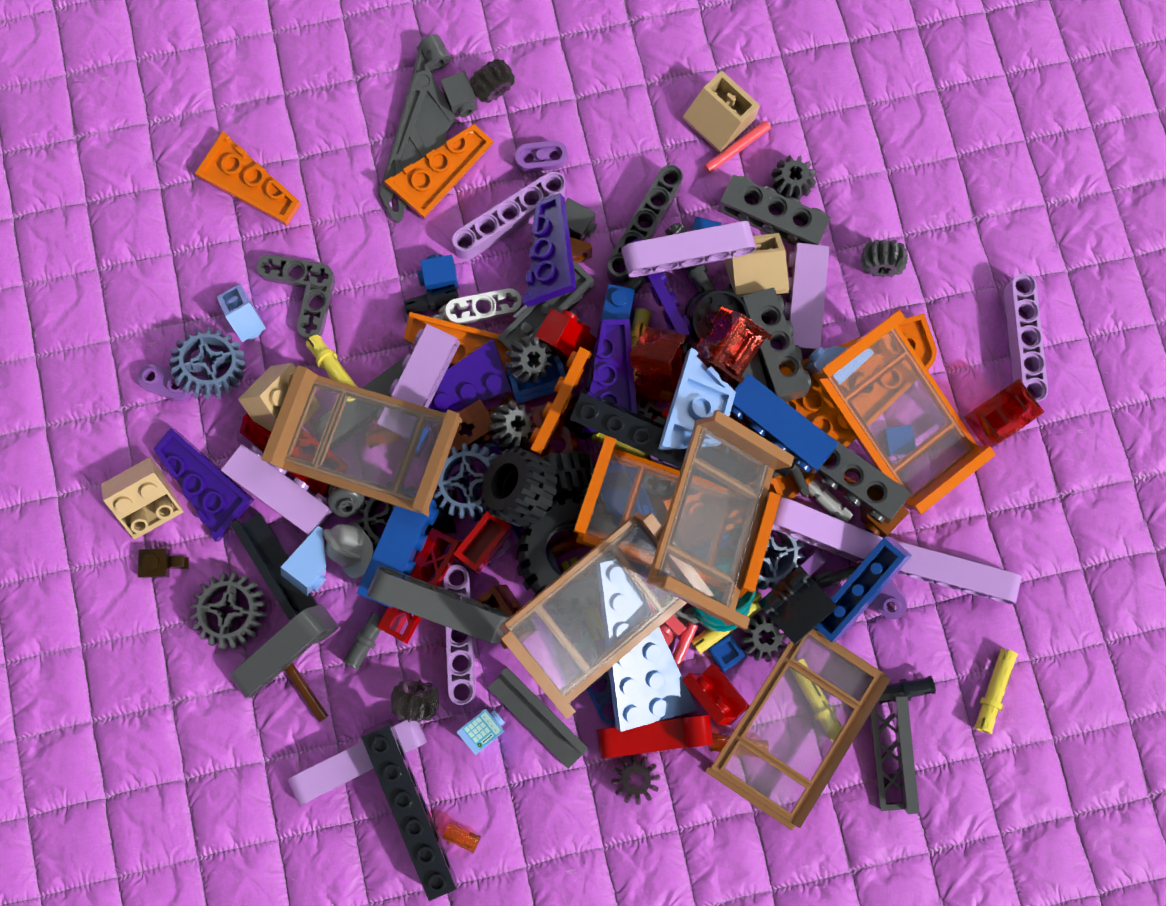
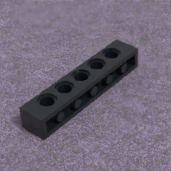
(624, 426)
(409, 809)

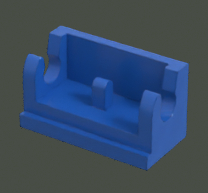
(544, 386)

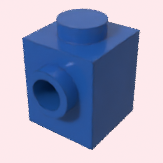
(438, 272)

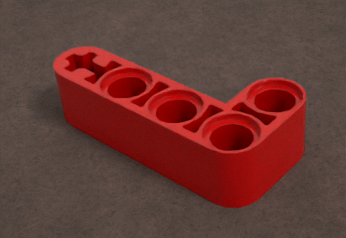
(656, 736)

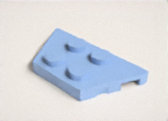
(696, 397)

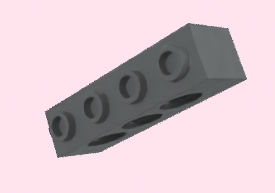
(759, 217)
(787, 387)
(869, 477)

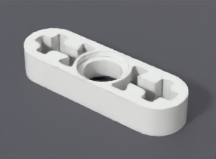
(500, 295)

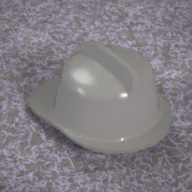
(349, 548)

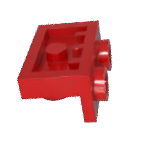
(716, 695)

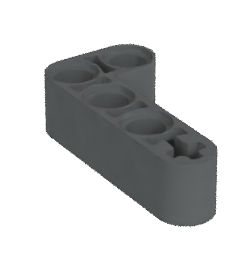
(283, 649)

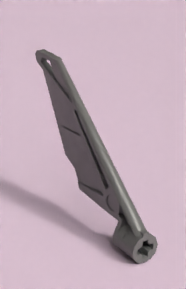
(423, 117)

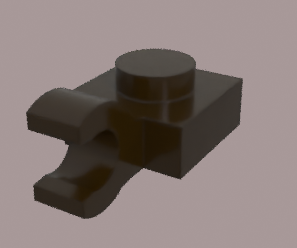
(158, 562)

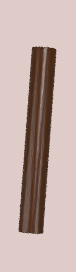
(306, 693)

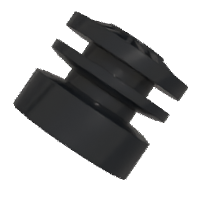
(710, 302)

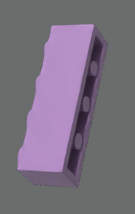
(807, 294)
(425, 366)
(277, 490)

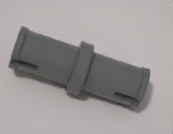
(363, 642)

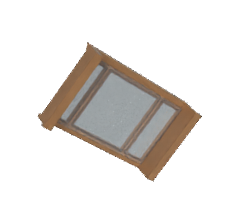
(361, 441)
(715, 516)
(592, 613)
(799, 728)

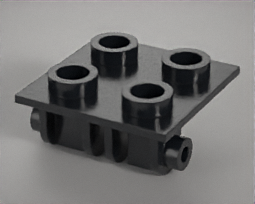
(797, 605)

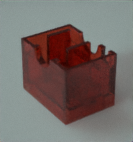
(731, 342)
(658, 363)
(1003, 414)

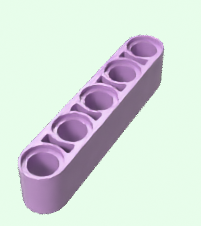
(502, 226)
(688, 249)
(1029, 328)
(824, 531)
(961, 574)
(464, 648)
(348, 765)

